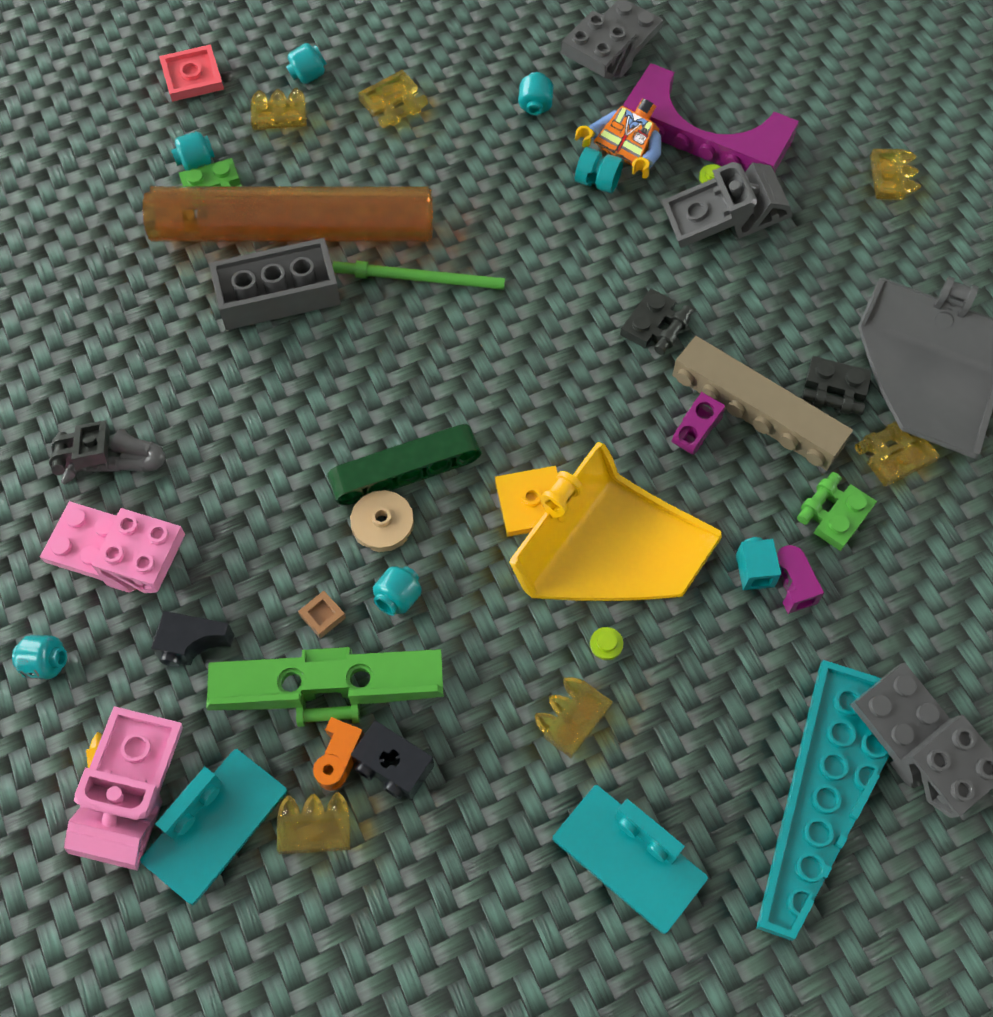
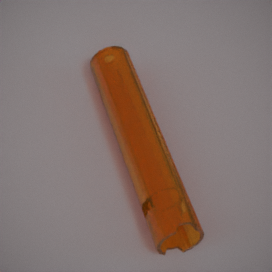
(288, 213)

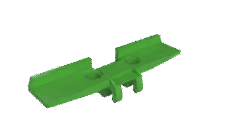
(327, 670)

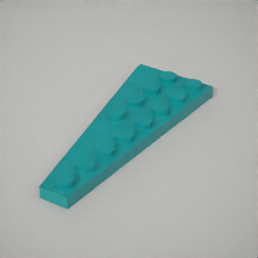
(827, 793)

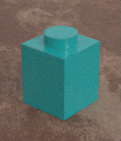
(758, 563)

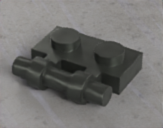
(648, 318)
(836, 379)
(83, 448)

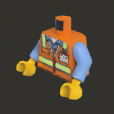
(627, 136)

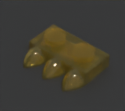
(278, 111)
(892, 173)
(575, 716)
(313, 828)

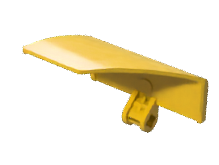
(610, 540)

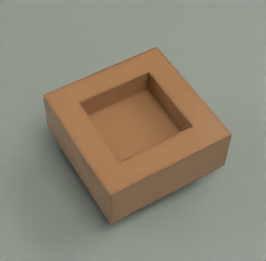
(322, 614)

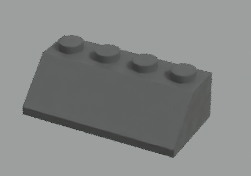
(274, 283)

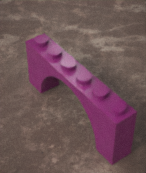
(762, 145)

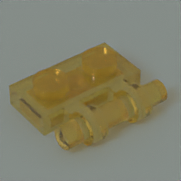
(390, 92)
(898, 460)

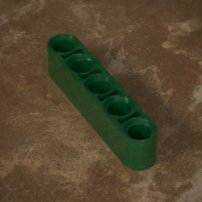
(404, 464)

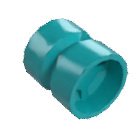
(599, 170)

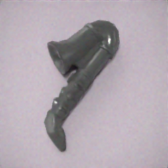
(135, 456)

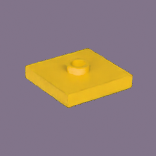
(520, 498)

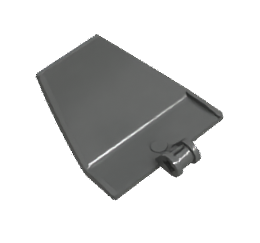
(932, 361)

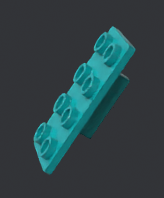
(211, 824)
(631, 857)

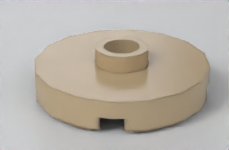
(386, 534)

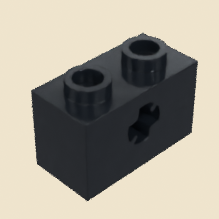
(384, 744)

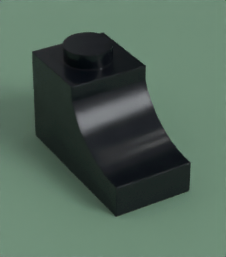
(185, 637)

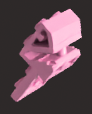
(120, 550)
(122, 789)

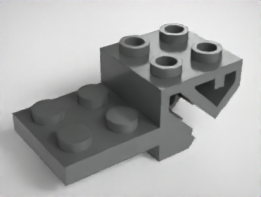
(612, 39)
(730, 199)
(926, 743)

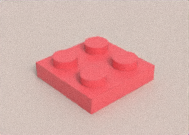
(191, 73)

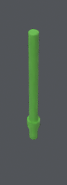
(362, 269)

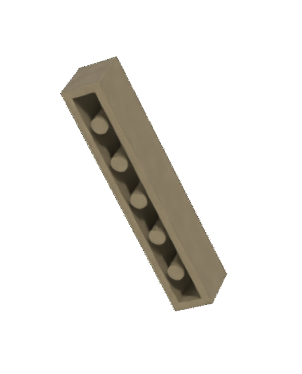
(762, 403)

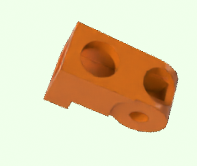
(335, 765)

